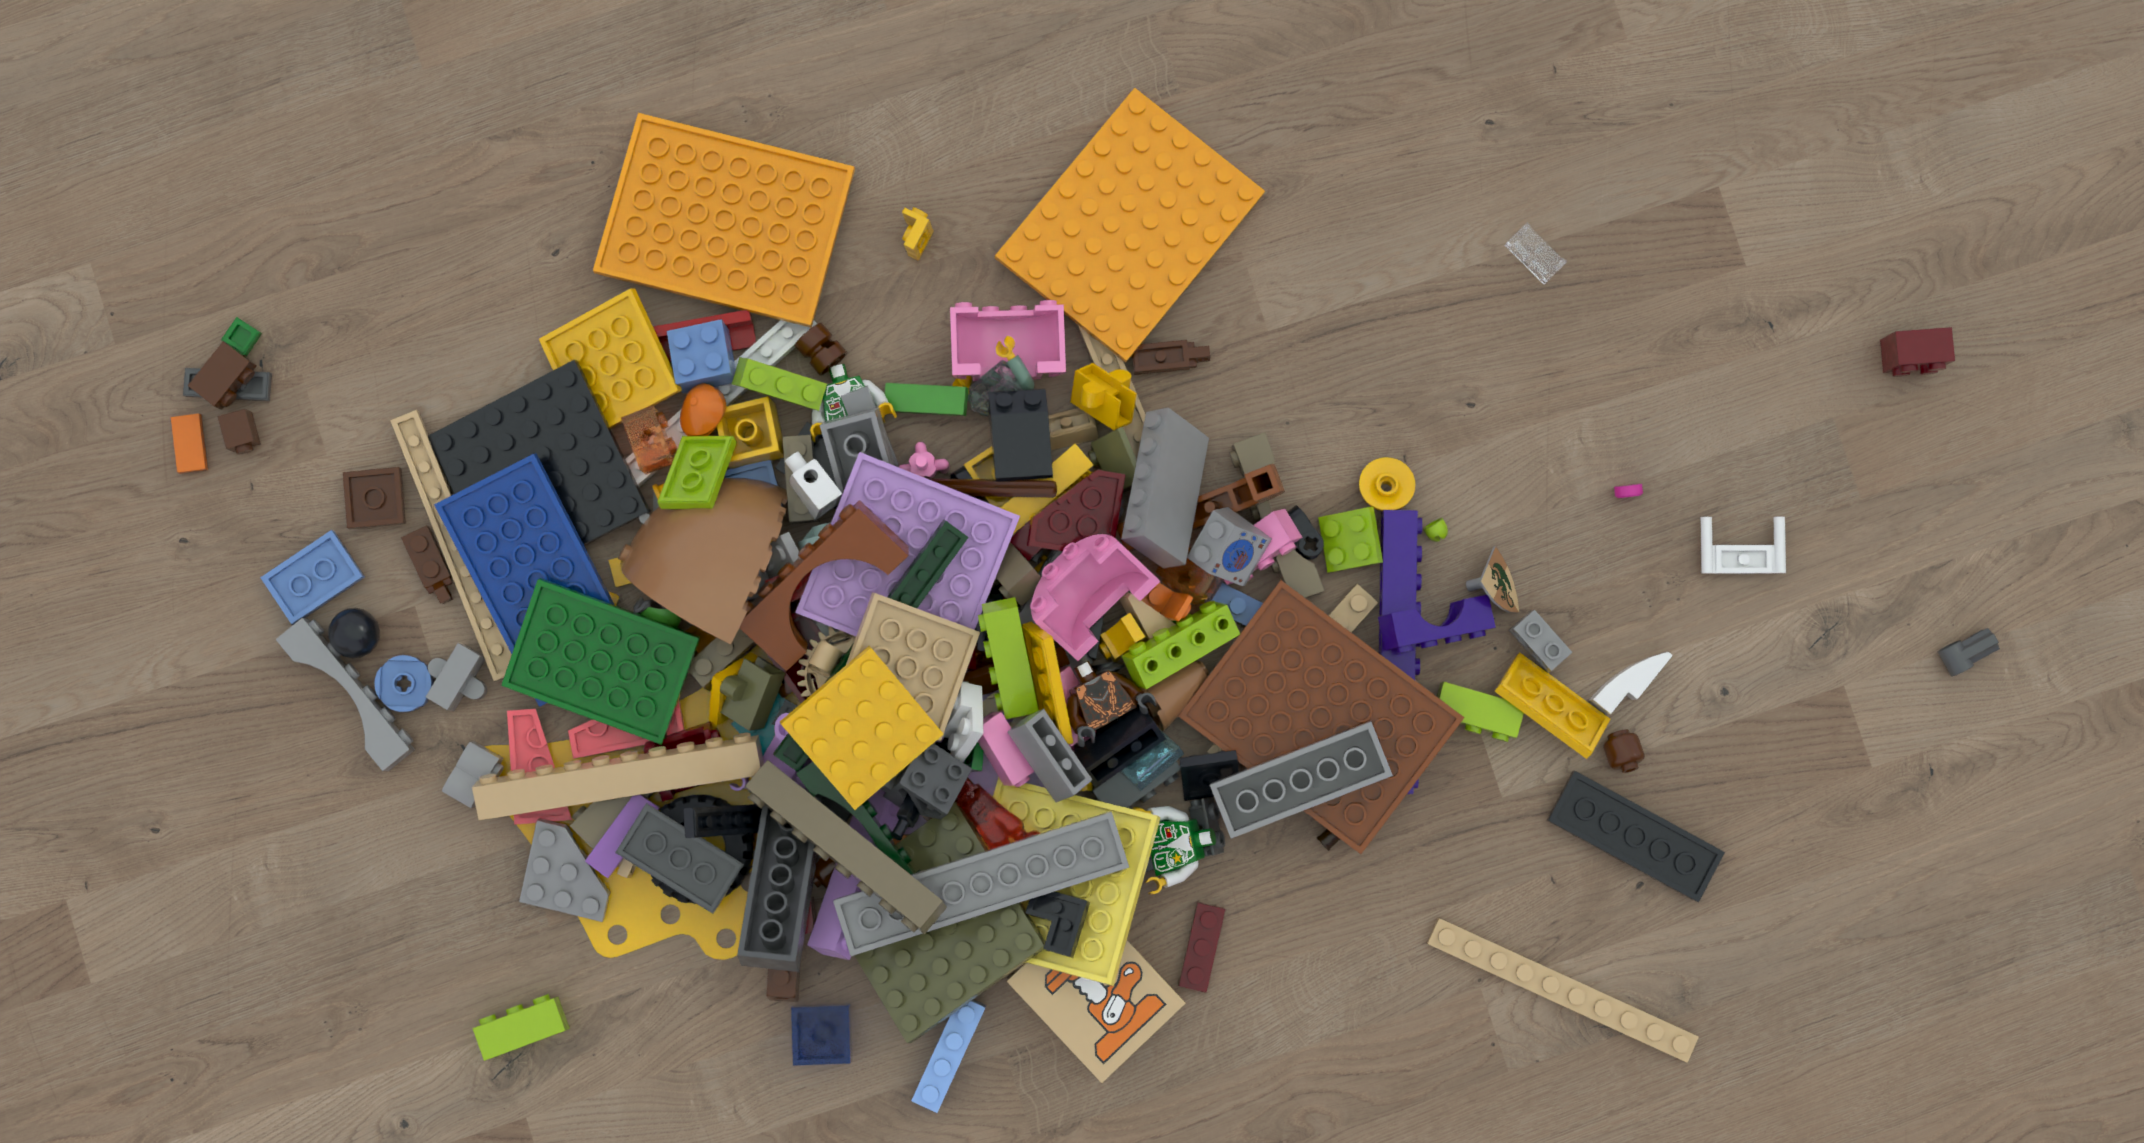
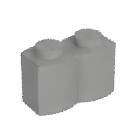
(472, 764)

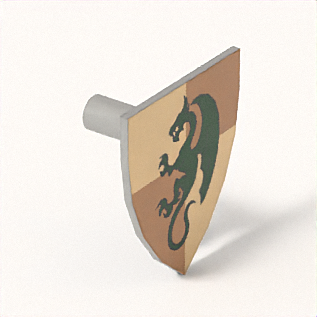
(1497, 583)

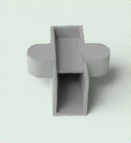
(456, 677)

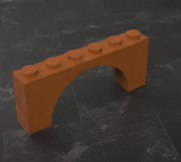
(855, 537)

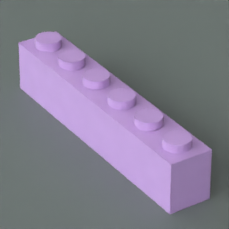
(827, 932)

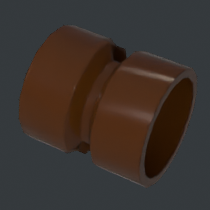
(820, 348)

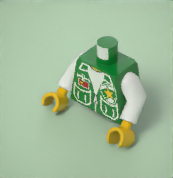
(832, 404)
(1176, 846)

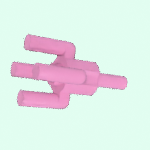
(924, 463)

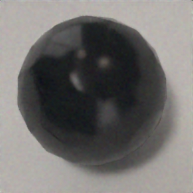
(354, 633)

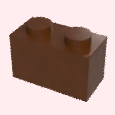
(223, 376)

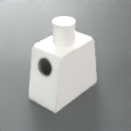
(816, 496)

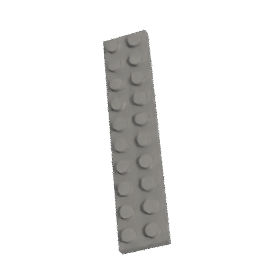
(993, 880)

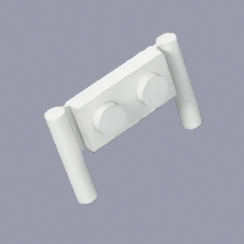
(1743, 558)

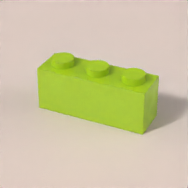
(779, 383)
(1482, 711)
(520, 1026)

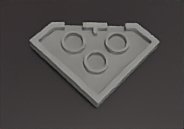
(559, 875)

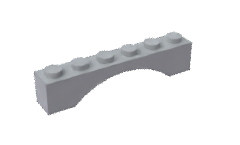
(382, 738)

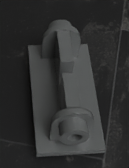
(1207, 815)

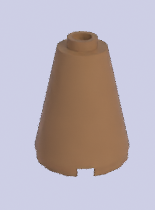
(1175, 693)

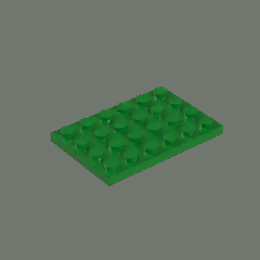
(600, 661)

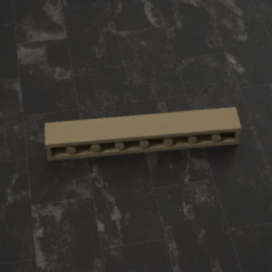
(845, 847)

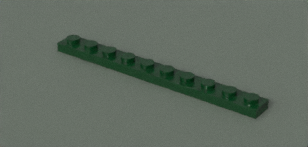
(909, 590)

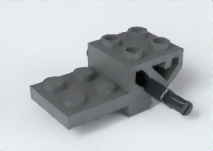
(926, 786)

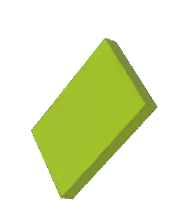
(697, 472)

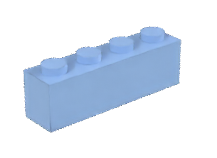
(948, 1056)

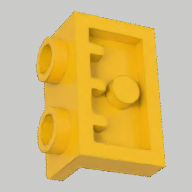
(917, 233)

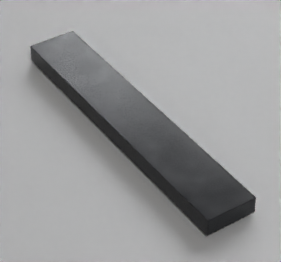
(721, 820)

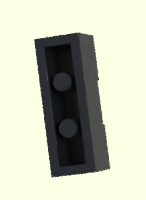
(1118, 745)

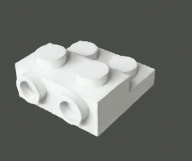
(965, 721)

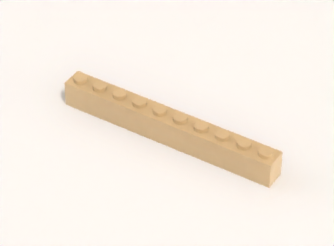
(617, 777)

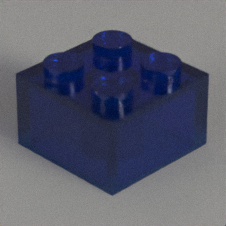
(821, 1034)

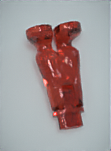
(990, 817)

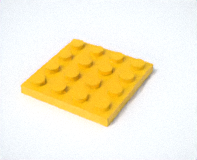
(616, 355)
(861, 727)

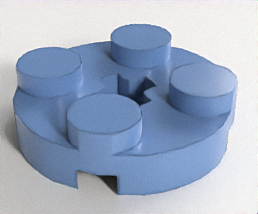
(393, 671)

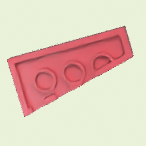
(599, 738)
(527, 752)

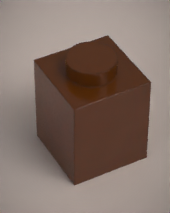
(239, 431)

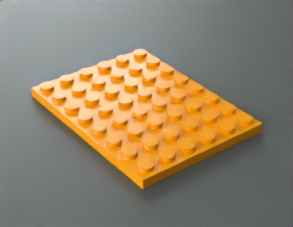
(724, 220)
(1130, 224)

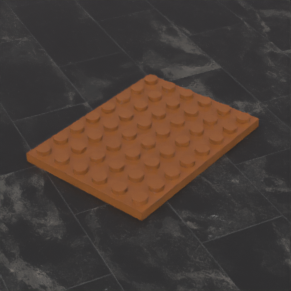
(1307, 678)

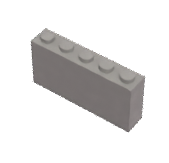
(1165, 488)

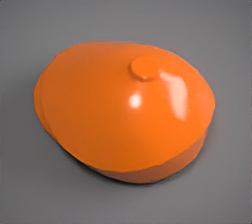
(702, 410)

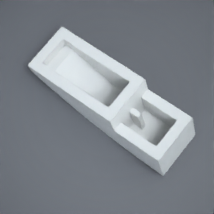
(1629, 683)

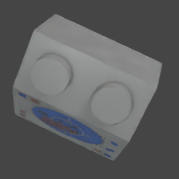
(1229, 546)

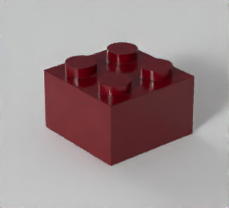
(1917, 350)

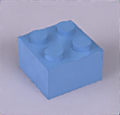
(701, 355)

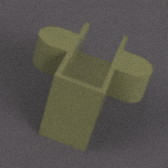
(751, 693)

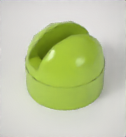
(1436, 530)

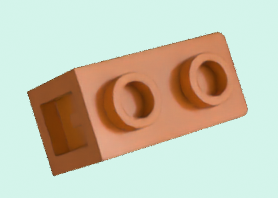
(1169, 603)

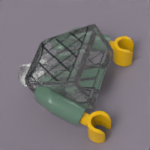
(1002, 377)

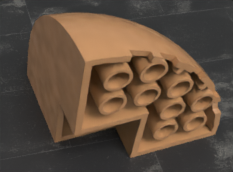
(707, 558)

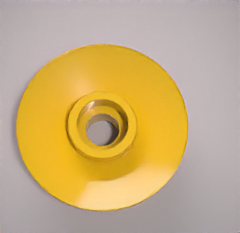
(1390, 472)

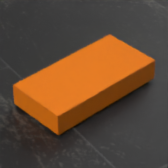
(189, 443)

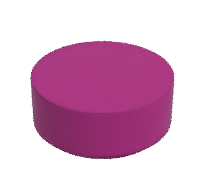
(1628, 490)

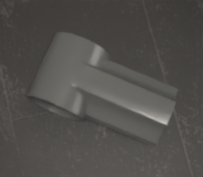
(1962, 654)

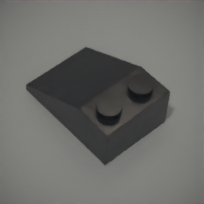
(1020, 435)

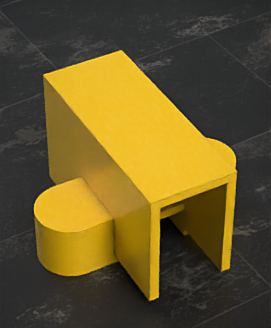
(1104, 395)

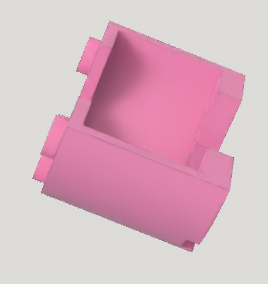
(1036, 333)
(1083, 587)

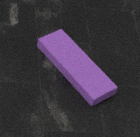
(603, 855)

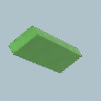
(927, 399)

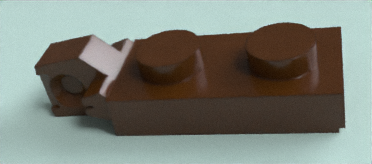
(1168, 357)
(429, 563)

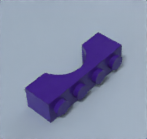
(1408, 628)

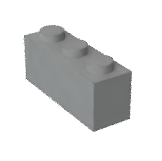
(1049, 755)

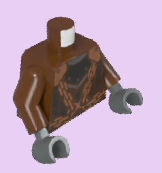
(1101, 700)

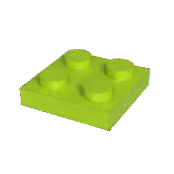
(1350, 539)

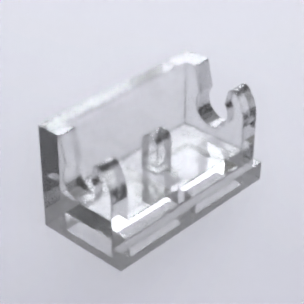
(1535, 253)

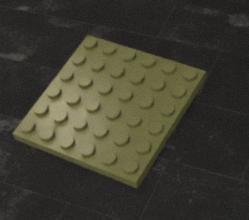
(948, 967)

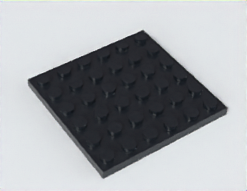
(566, 431)

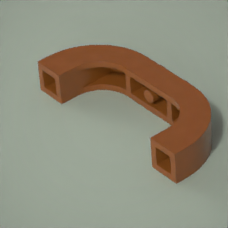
(1241, 495)

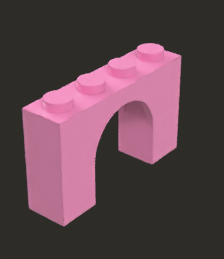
(1002, 751)

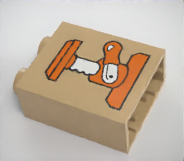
(1098, 1019)

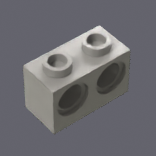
(1540, 641)

